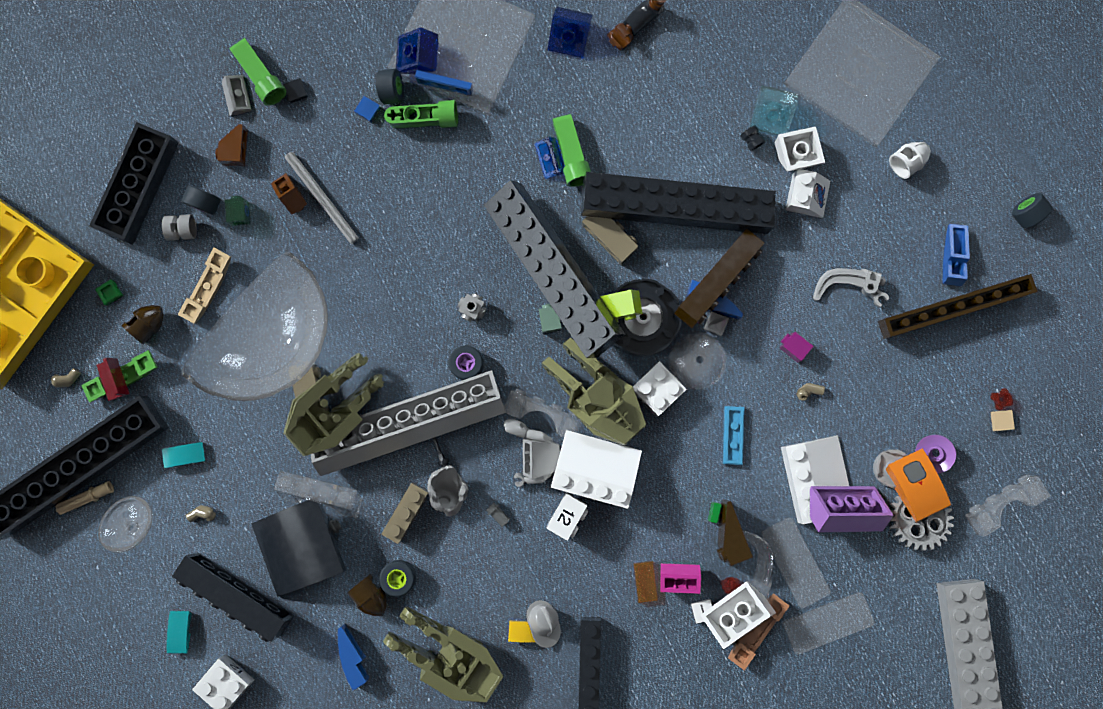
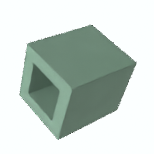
(549, 319)

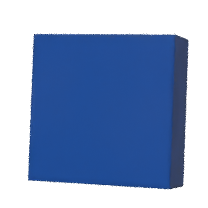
(367, 109)

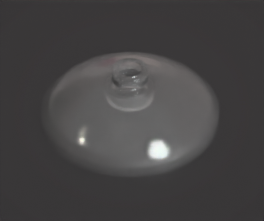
(684, 363)
(125, 524)

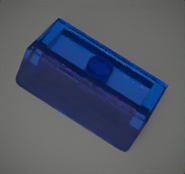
(549, 157)

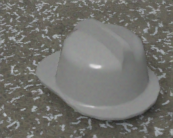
(543, 623)

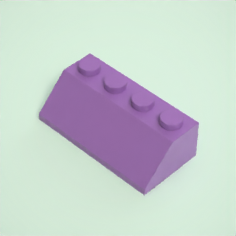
(848, 509)

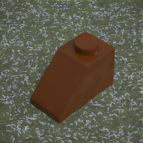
(233, 147)
(289, 194)

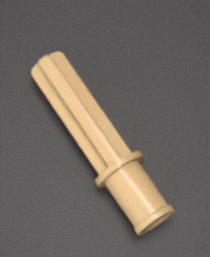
(92, 494)

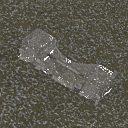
(519, 405)
(986, 517)

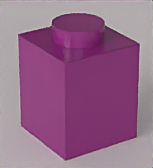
(795, 346)

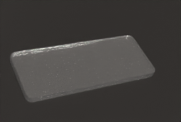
(796, 562)
(828, 623)

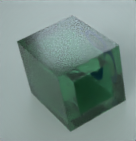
(237, 211)

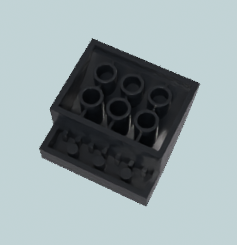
(298, 547)

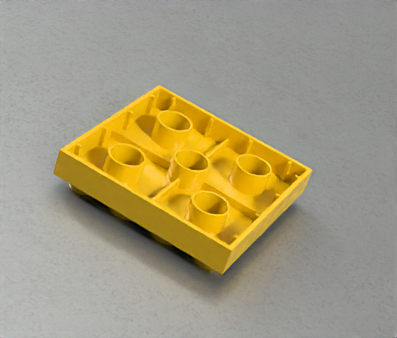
(35, 284)

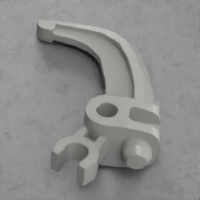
(862, 278)

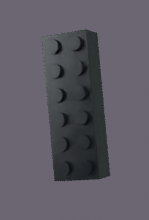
(134, 183)
(232, 596)

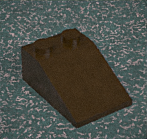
(731, 539)

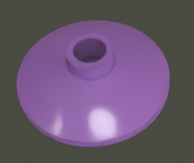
(944, 446)

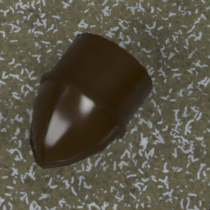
(145, 323)
(369, 597)

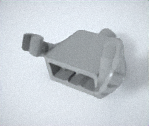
(539, 453)

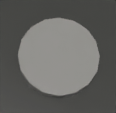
(881, 463)

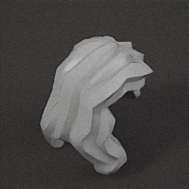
(447, 490)

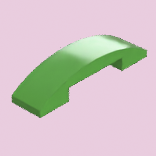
(132, 372)

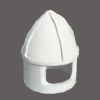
(910, 159)

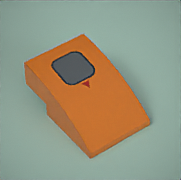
(918, 485)

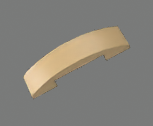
(207, 286)

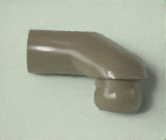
(65, 381)
(809, 388)
(201, 511)

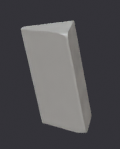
(236, 94)

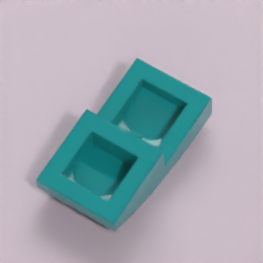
(183, 455)
(177, 632)

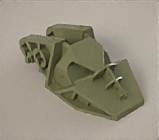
(607, 406)
(312, 427)
(460, 669)

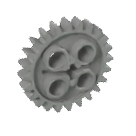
(904, 524)

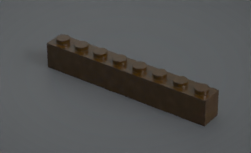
(957, 306)

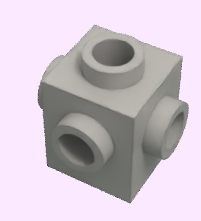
(474, 314)

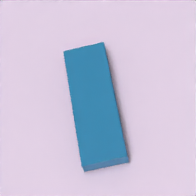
(733, 435)

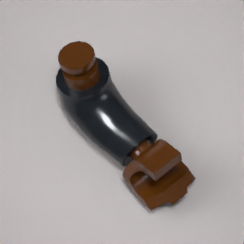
(643, 14)

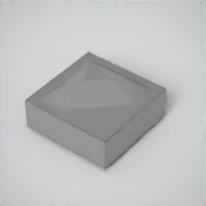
(716, 323)

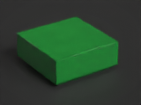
(109, 292)
(714, 513)

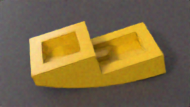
(519, 632)

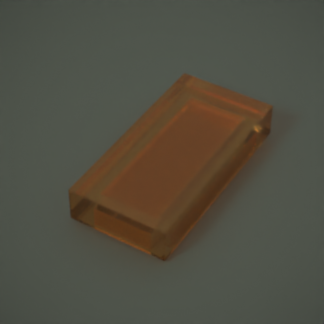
(645, 581)

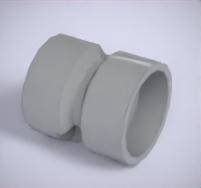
(176, 227)

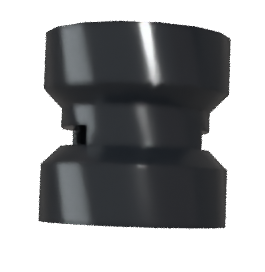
(752, 137)

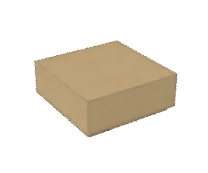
(1002, 420)

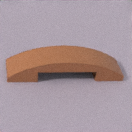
(746, 646)

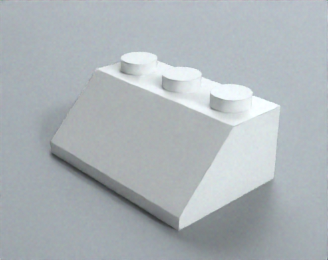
(737, 614)

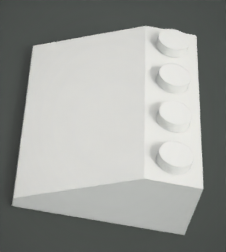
(812, 464)
(596, 469)

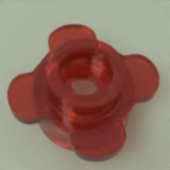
(1007, 399)
(730, 584)

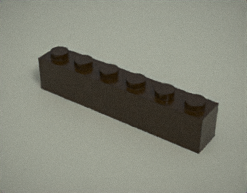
(719, 278)

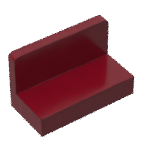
(112, 379)

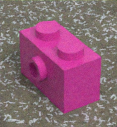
(680, 578)

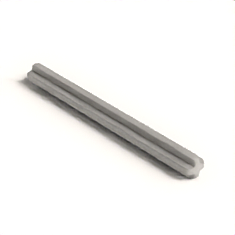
(321, 197)

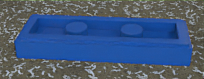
(444, 82)

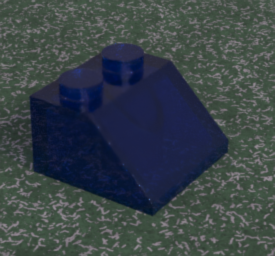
(569, 32)
(417, 51)

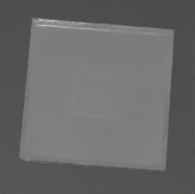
(475, 44)
(862, 70)

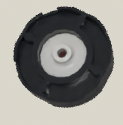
(660, 325)

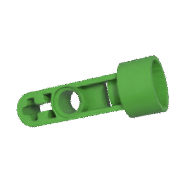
(266, 85)
(444, 115)
(571, 151)

